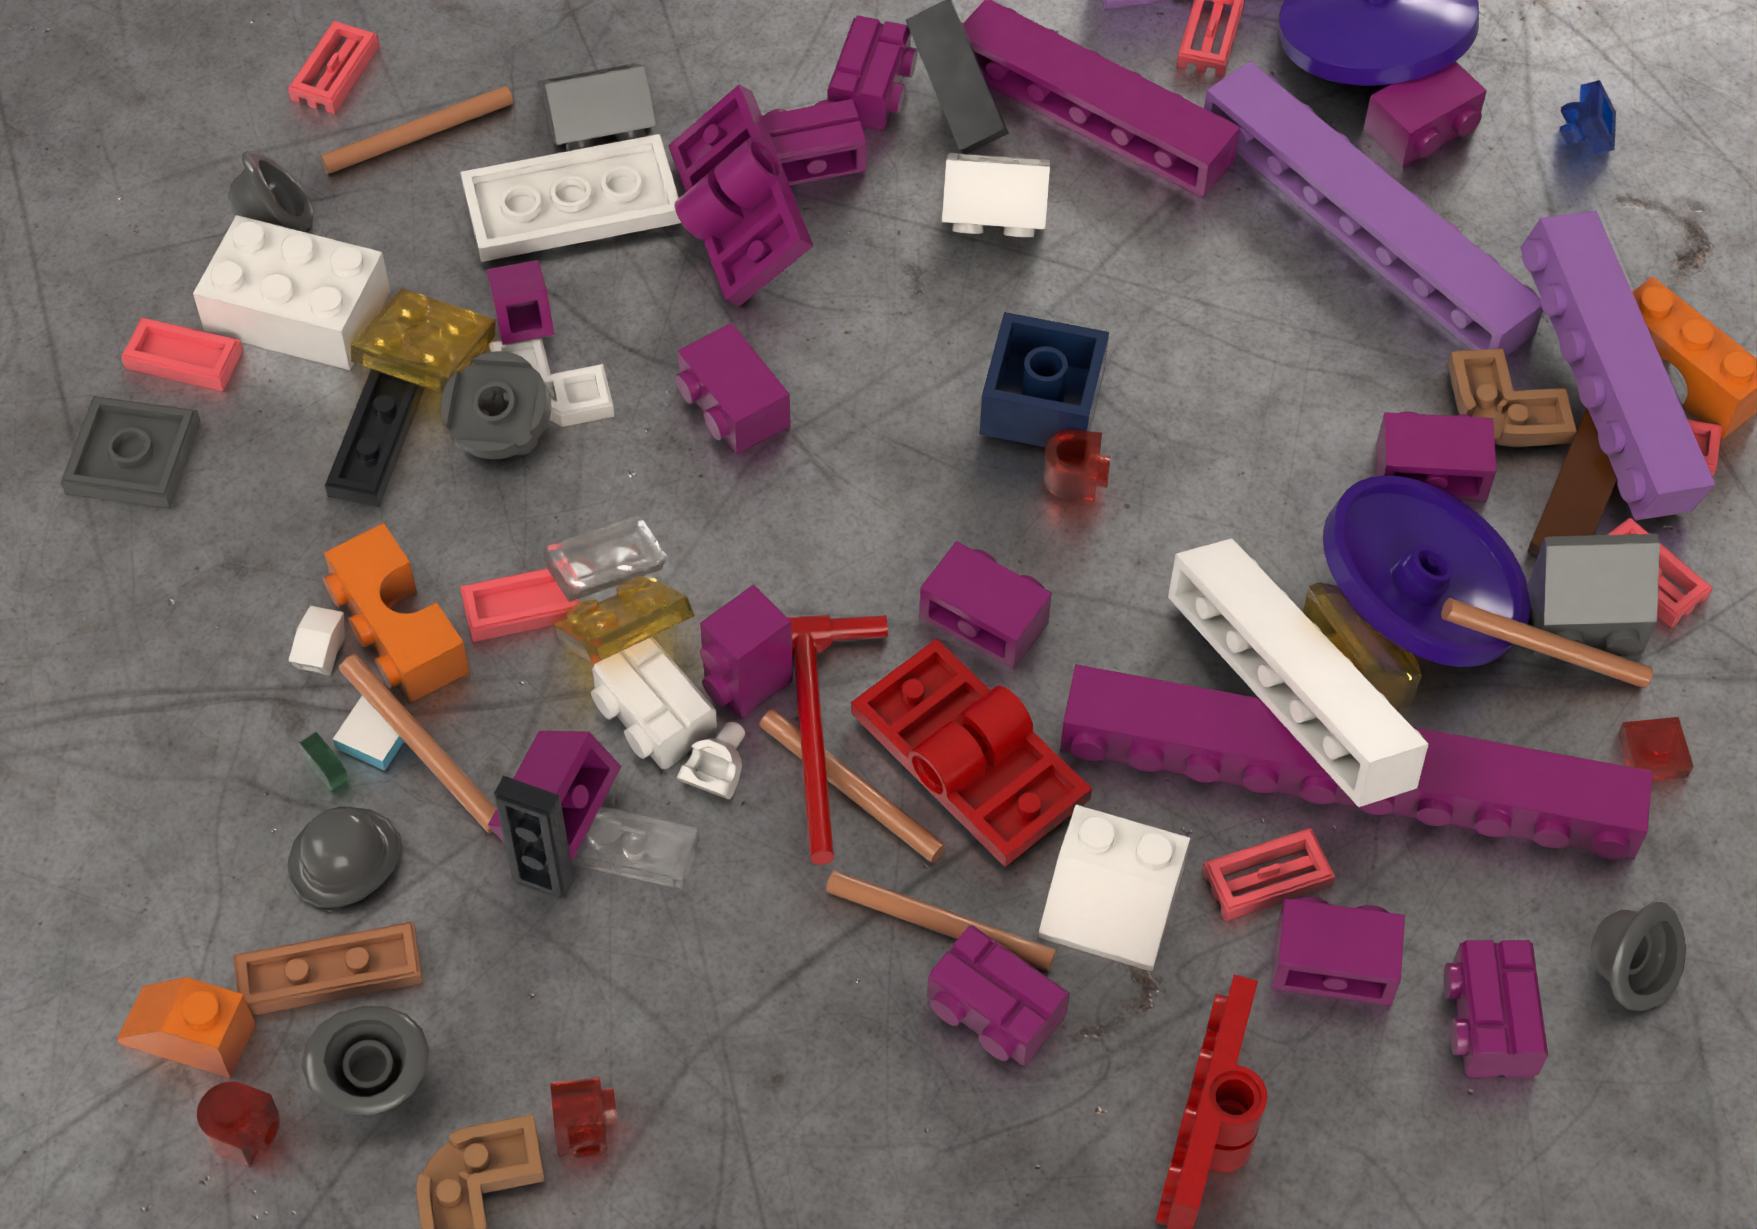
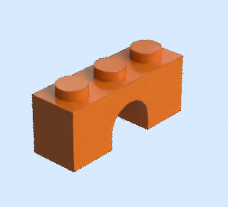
(1715, 367)
(415, 648)

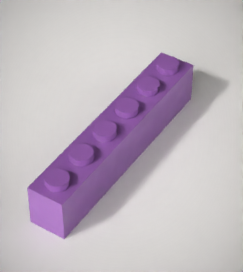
(1616, 366)

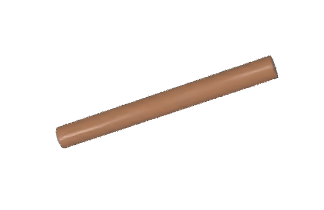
(416, 129)
(1546, 643)
(418, 740)
(859, 791)
(934, 917)

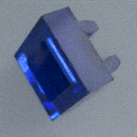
(1590, 119)

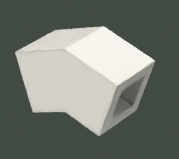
(318, 640)

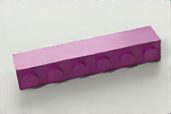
(1101, 99)

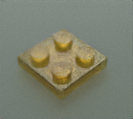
(422, 339)
(629, 617)

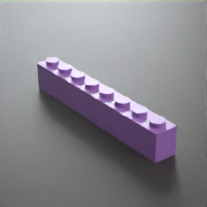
(1375, 214)

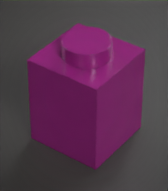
(520, 302)

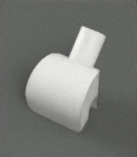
(715, 762)

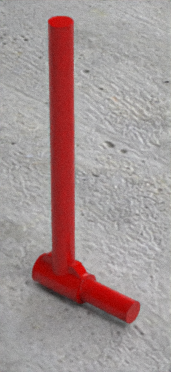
(810, 637)

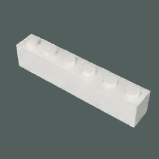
(1298, 672)

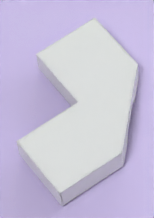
(575, 394)

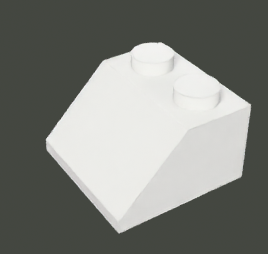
(995, 193)
(1114, 887)

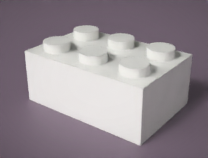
(291, 291)

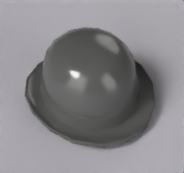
(270, 194)
(343, 856)
(1640, 954)
(365, 1060)

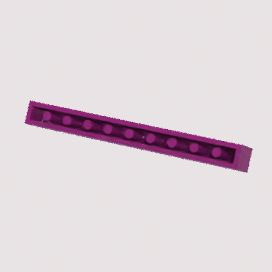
(1461, 784)

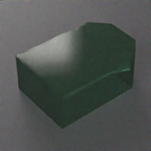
(323, 761)

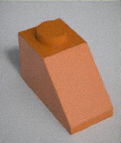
(190, 1024)

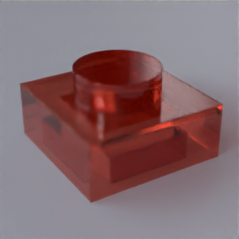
(1656, 747)

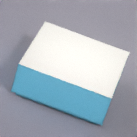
(368, 736)

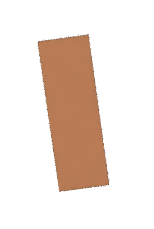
(329, 968)

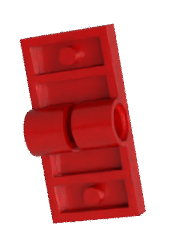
(972, 750)
(1220, 1111)

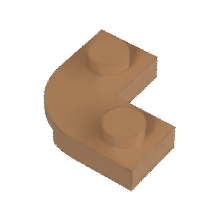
(1519, 417)
(475, 1163)

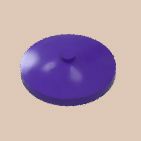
(1377, 38)
(1408, 549)

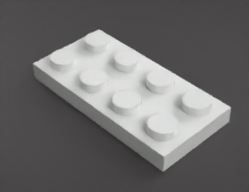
(570, 197)

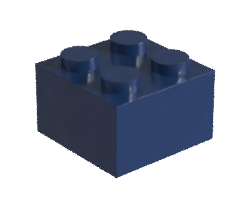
(1042, 379)

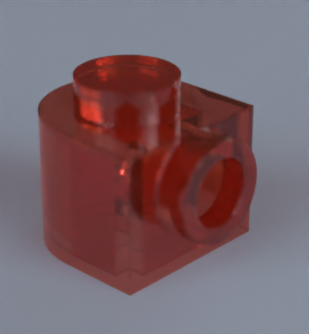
(1075, 465)
(581, 1116)
(238, 1121)

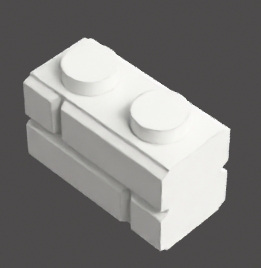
(653, 702)

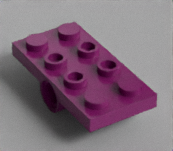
(738, 196)

